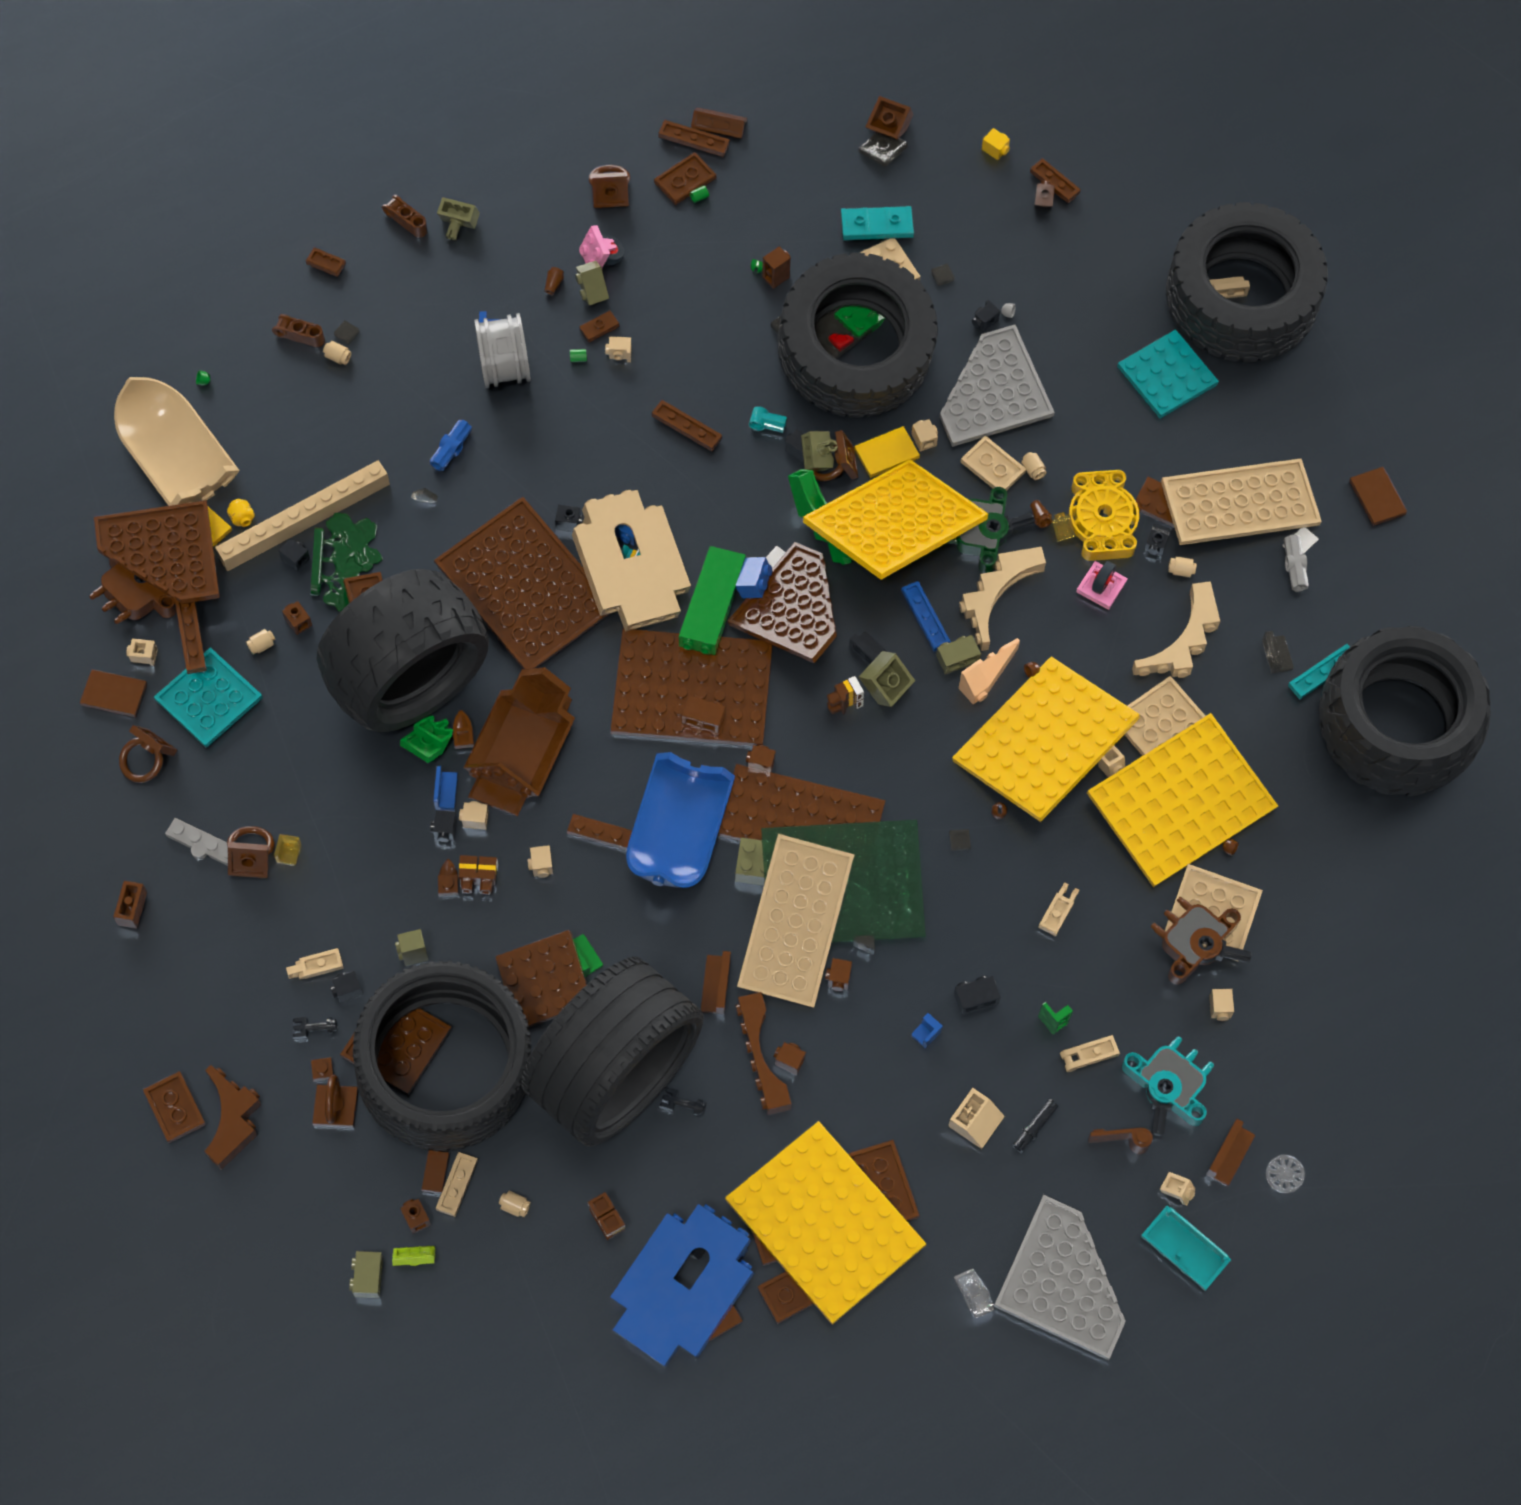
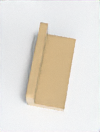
(1231, 287)

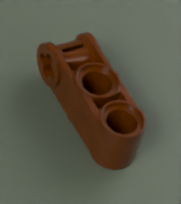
(413, 222)
(290, 328)

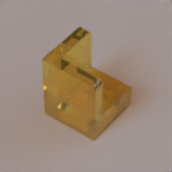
(287, 849)

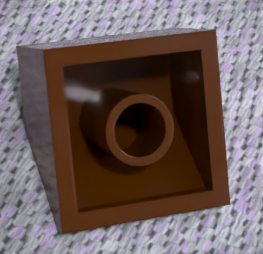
(889, 118)

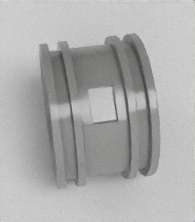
(502, 350)

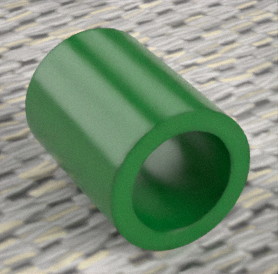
(699, 194)
(578, 355)

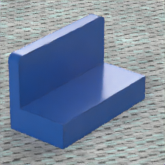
(445, 790)

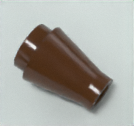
(553, 280)
(1042, 516)

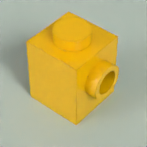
(996, 144)

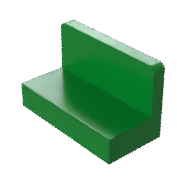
(588, 958)
(1053, 1021)

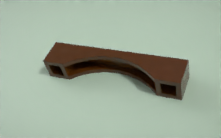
(774, 1091)

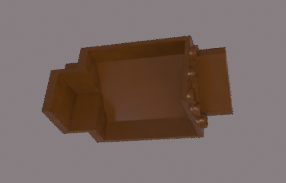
(520, 741)

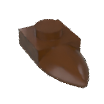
(462, 731)
(448, 880)

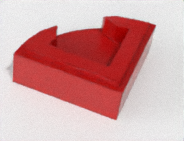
(841, 341)

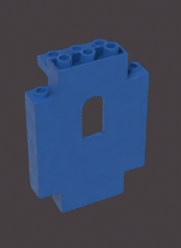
(663, 1311)

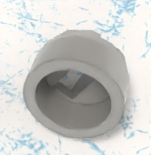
(1008, 310)

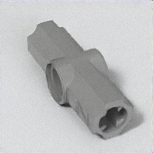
(1296, 563)

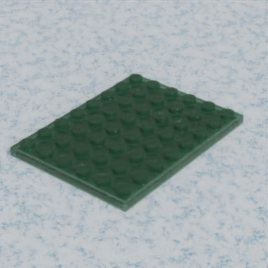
(884, 878)

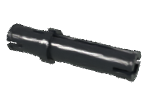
(1030, 1132)

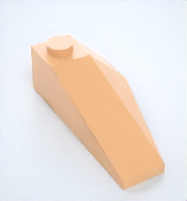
(981, 676)

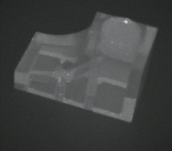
(974, 1293)

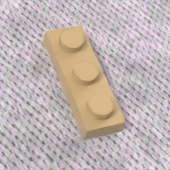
(456, 1184)

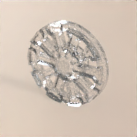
(1285, 1173)

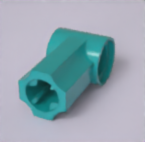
(762, 419)

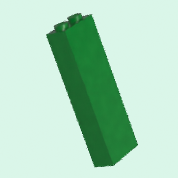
(711, 601)

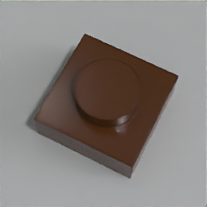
(322, 1069)

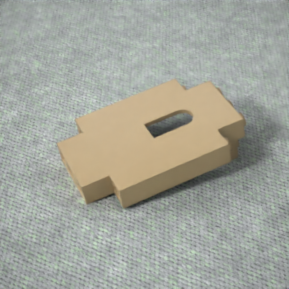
(640, 586)

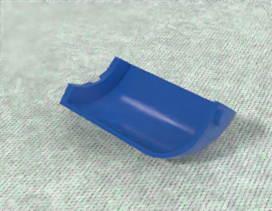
(678, 821)

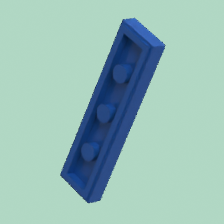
(925, 615)

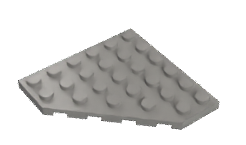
(995, 390)
(1062, 1282)

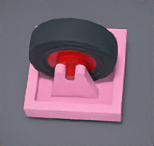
(601, 248)
(1102, 584)

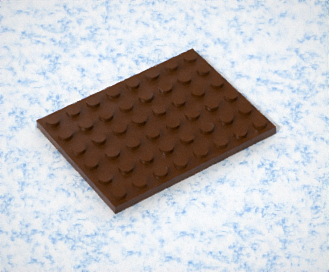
(523, 584)
(660, 675)

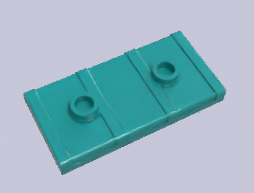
(877, 223)
(1186, 1247)

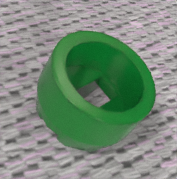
(756, 264)
(202, 378)

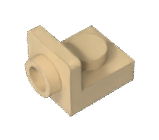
(1178, 1188)

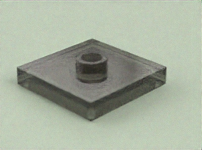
(882, 148)

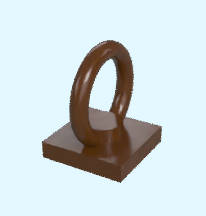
(610, 188)
(845, 458)
(151, 743)
(246, 858)
(335, 1104)

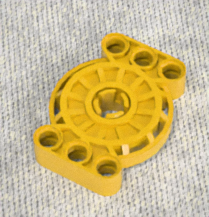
(1100, 531)

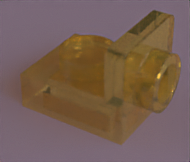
(1063, 526)

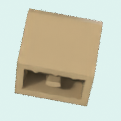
(976, 1118)

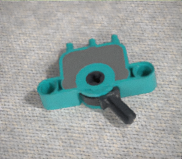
(1179, 1077)

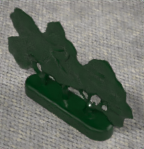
(349, 555)

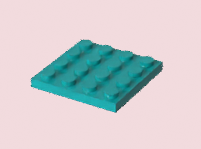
(1167, 373)
(208, 700)

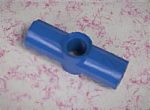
(450, 445)

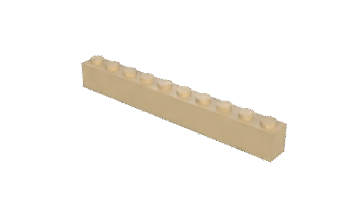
(302, 515)

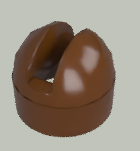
(1031, 669)
(994, 811)
(1230, 846)

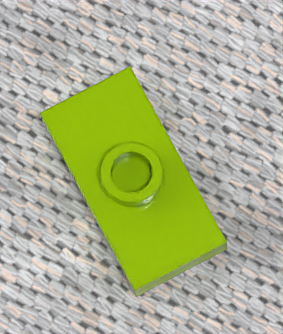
(413, 1255)

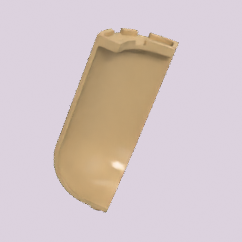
(171, 442)

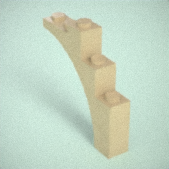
(1009, 569)
(1192, 641)

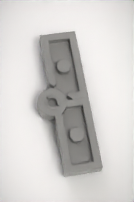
(199, 841)

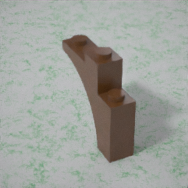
(233, 1130)

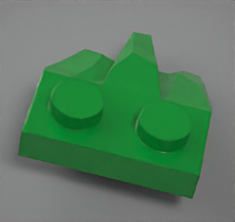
(859, 319)
(428, 738)

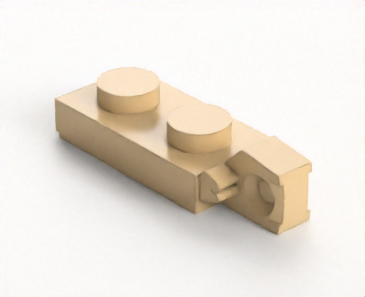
(316, 965)

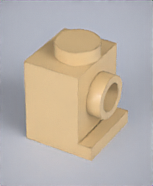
(619, 348)
(140, 646)

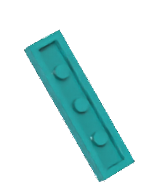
(1316, 675)

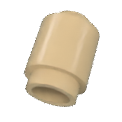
(337, 353)
(1034, 466)
(1182, 566)
(260, 641)
(514, 1204)

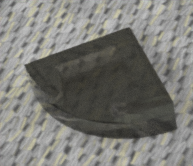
(424, 495)

